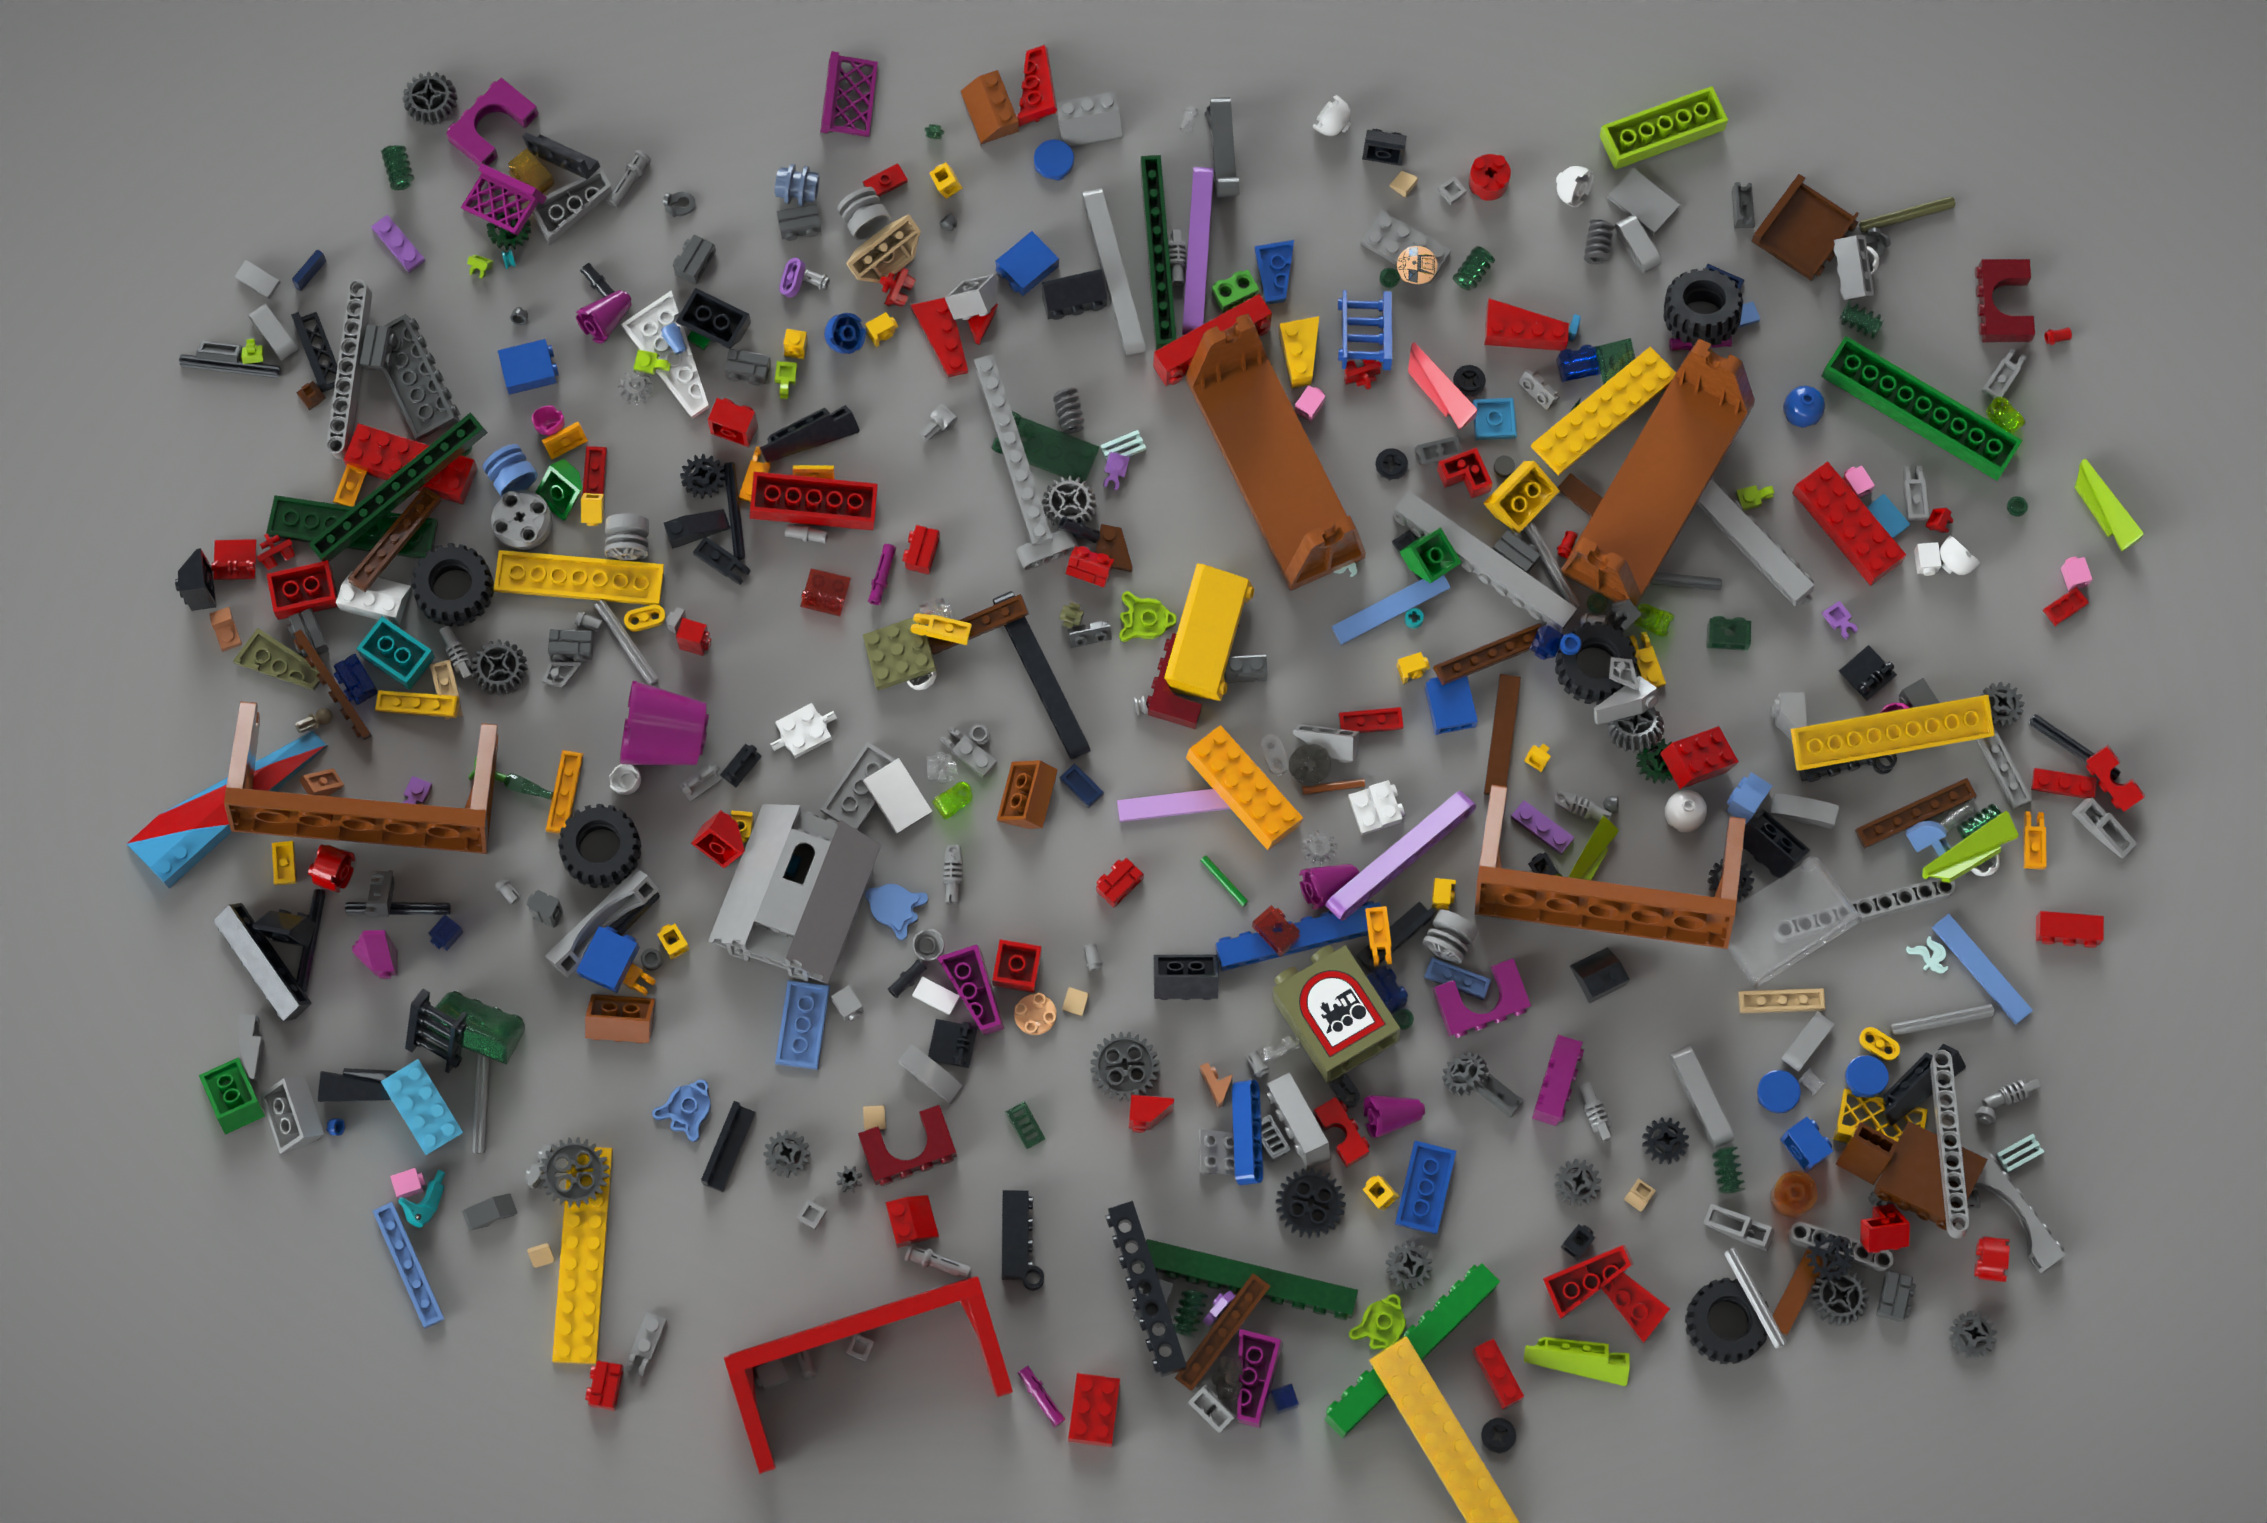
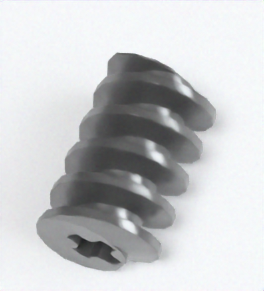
(1598, 241)
(1067, 411)

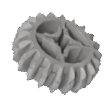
(1077, 490)

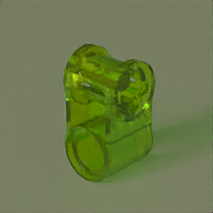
(2005, 416)
(1654, 619)
(951, 801)

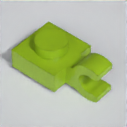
(649, 362)
(785, 375)
(1751, 497)

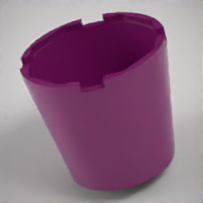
(662, 728)

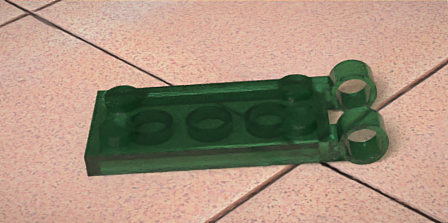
(1054, 450)

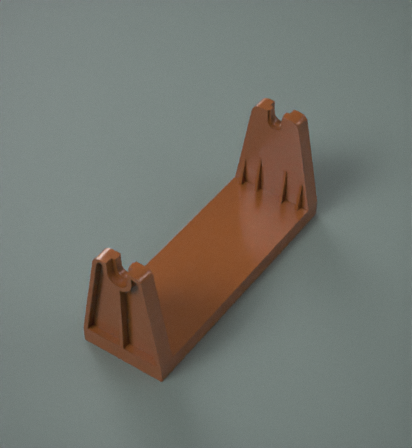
(1271, 455)
(1663, 476)
(352, 818)
(1602, 904)

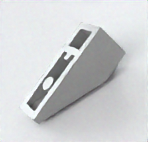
(1627, 702)
(1338, 742)

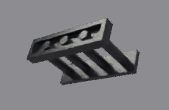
(418, 1031)

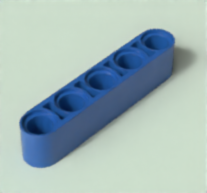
(1247, 1132)

